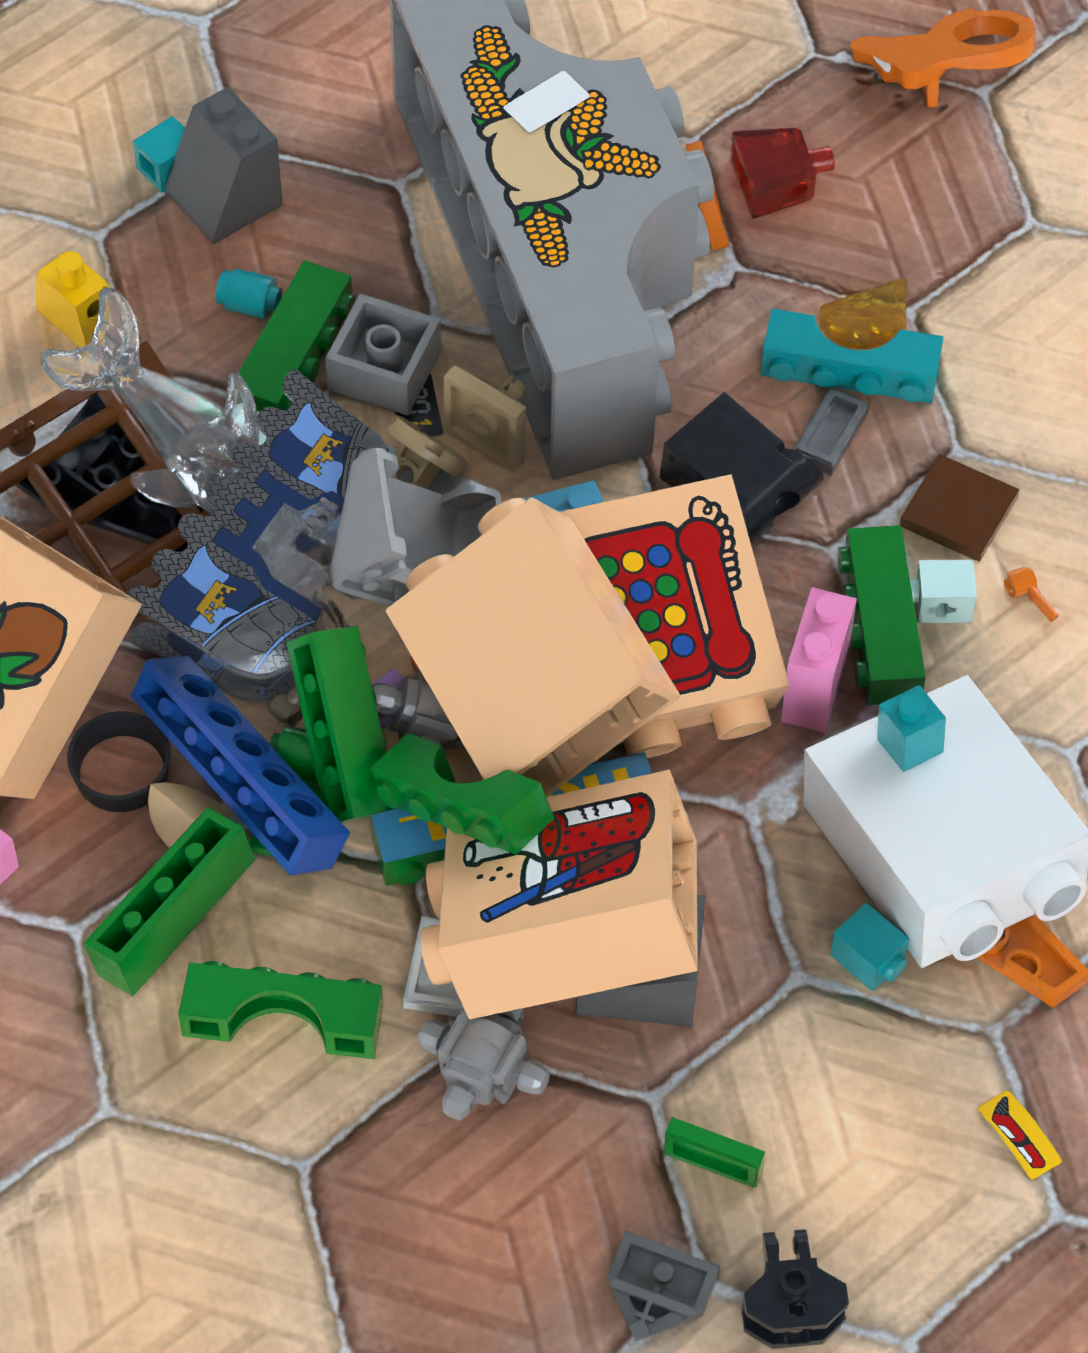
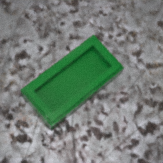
(714, 1152)

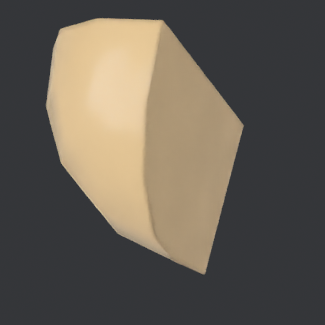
(176, 808)

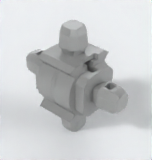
(416, 711)
(482, 1060)

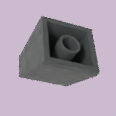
(225, 167)
(655, 1001)

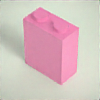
(818, 659)

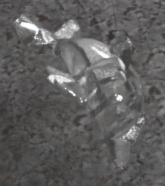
(184, 425)

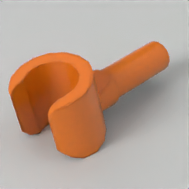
(1024, 581)

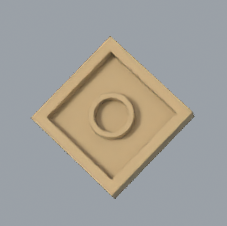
(486, 416)

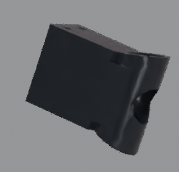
(732, 441)

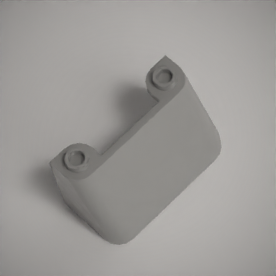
(396, 526)

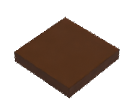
(959, 507)

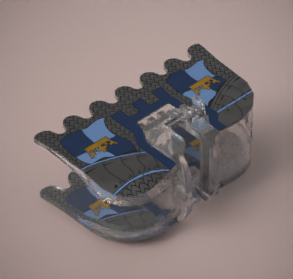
(257, 559)

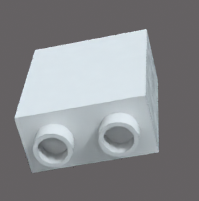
(955, 840)

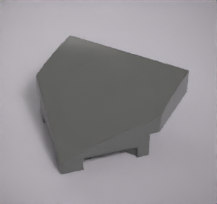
(659, 1285)

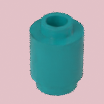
(248, 293)

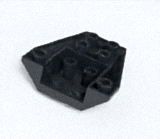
(100, 465)

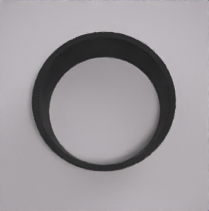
(109, 726)

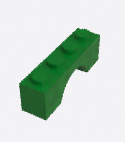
(497, 811)
(225, 998)

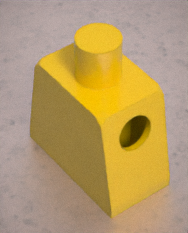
(66, 294)

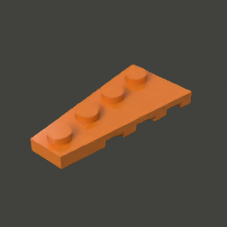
(1037, 961)

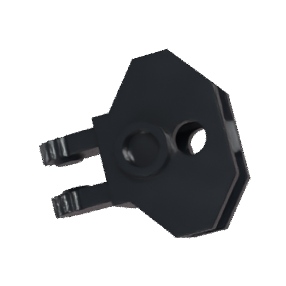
(793, 1298)

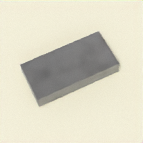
(832, 429)

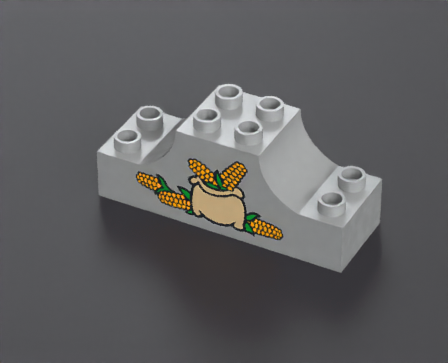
(559, 228)

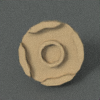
(423, 453)

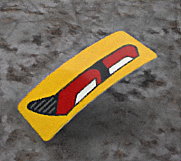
(1020, 1134)

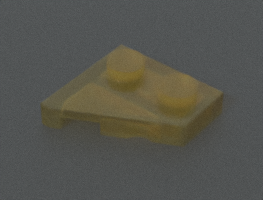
(867, 317)

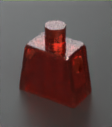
(776, 168)

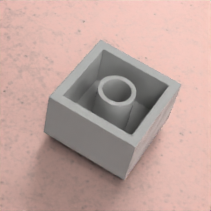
(383, 354)

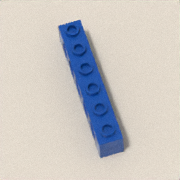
(240, 765)

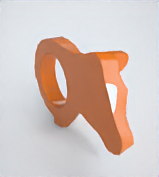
(924, 58)

